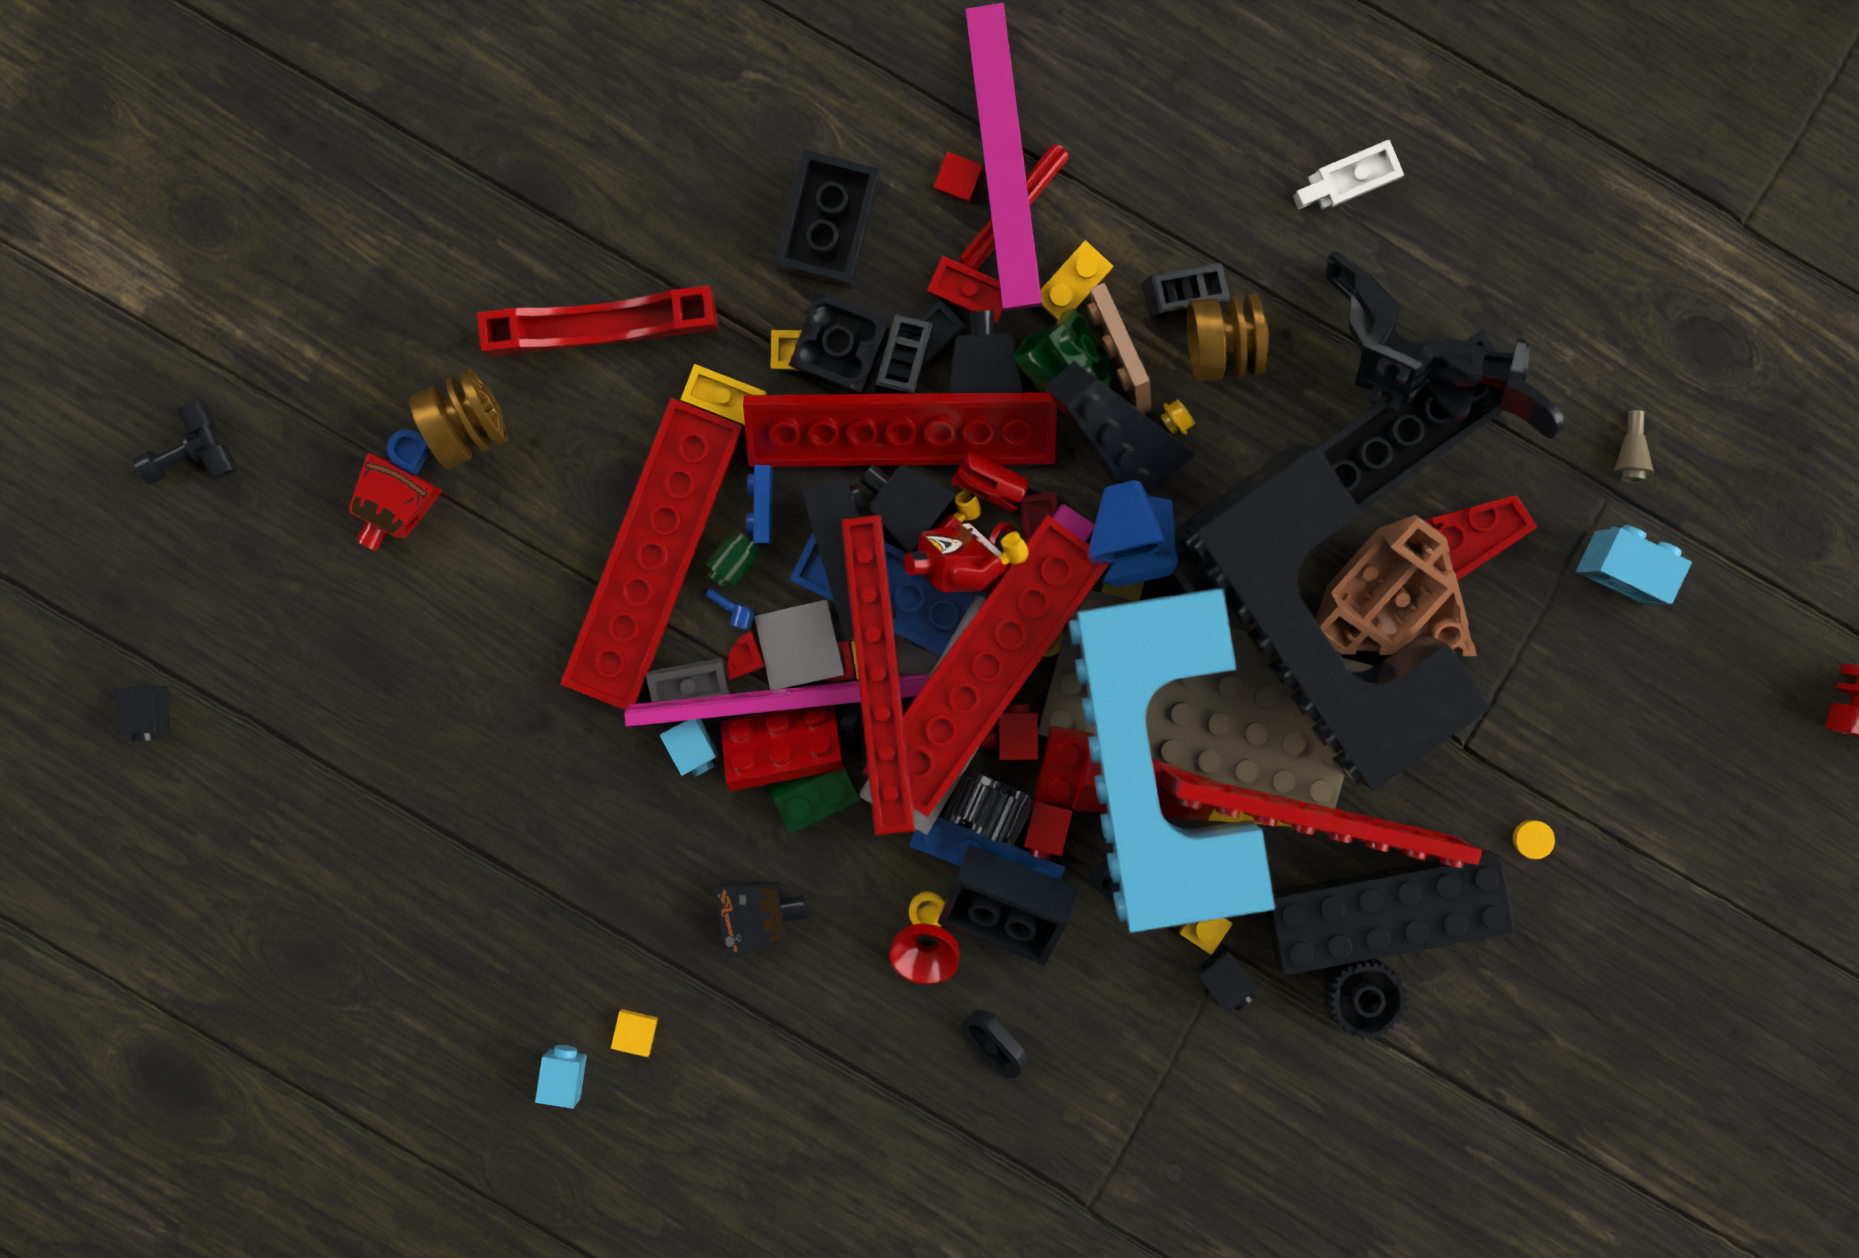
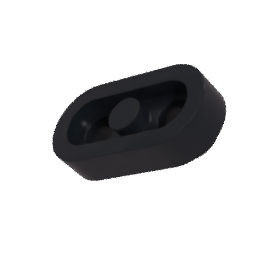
(995, 1043)

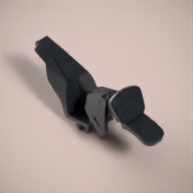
(1441, 364)

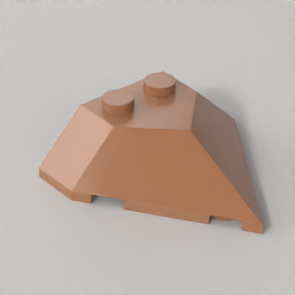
(1395, 592)

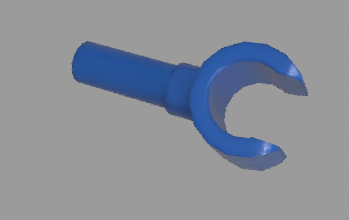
(741, 616)

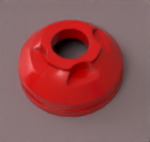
(921, 962)

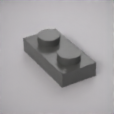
(688, 681)

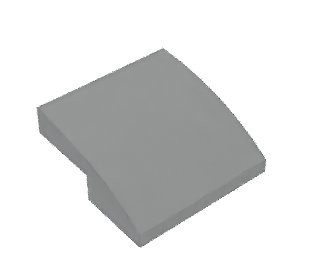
(799, 645)

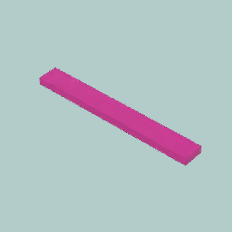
(1003, 157)
(757, 701)

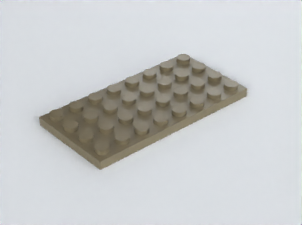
(1216, 724)

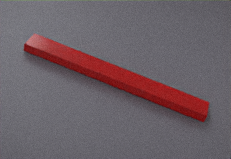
(878, 675)

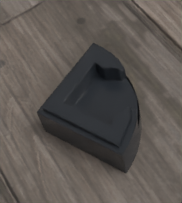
(852, 727)

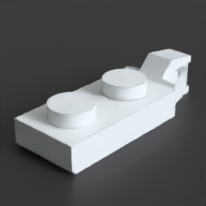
(1351, 177)

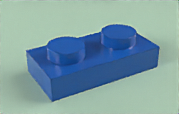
(761, 488)

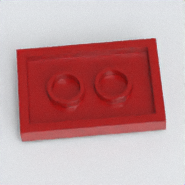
(780, 746)

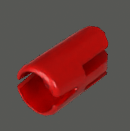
(990, 481)

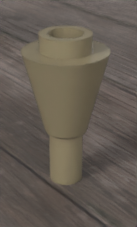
(1634, 457)

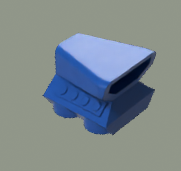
(1133, 535)

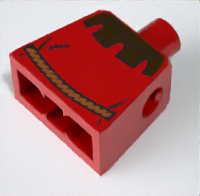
(389, 500)

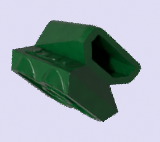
(1048, 353)

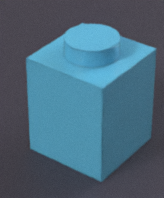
(690, 747)
(561, 1077)

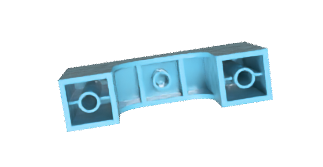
(1161, 869)

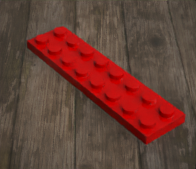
(899, 429)
(652, 554)
(994, 658)
(1307, 817)

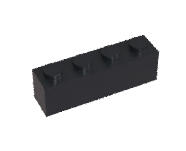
(826, 508)

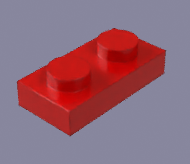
(966, 287)

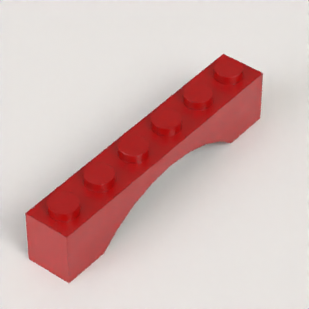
(556, 328)

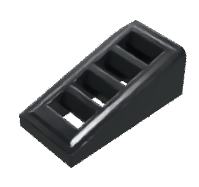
(1155, 297)
(911, 326)

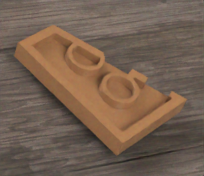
(1120, 347)

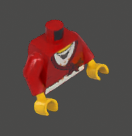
(959, 556)

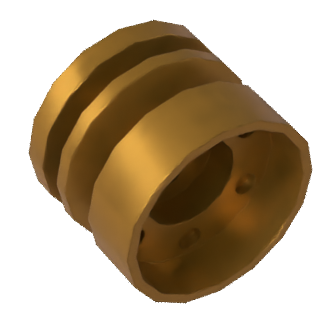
(1232, 337)
(455, 420)

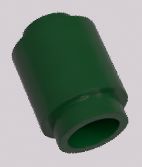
(732, 559)

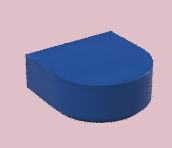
(408, 450)

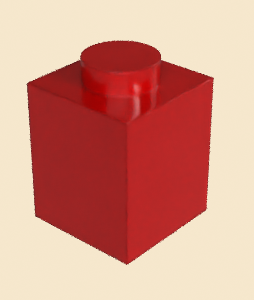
(1018, 733)
(1047, 829)

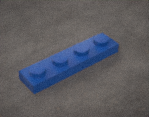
(951, 841)

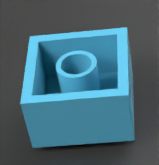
(1634, 565)

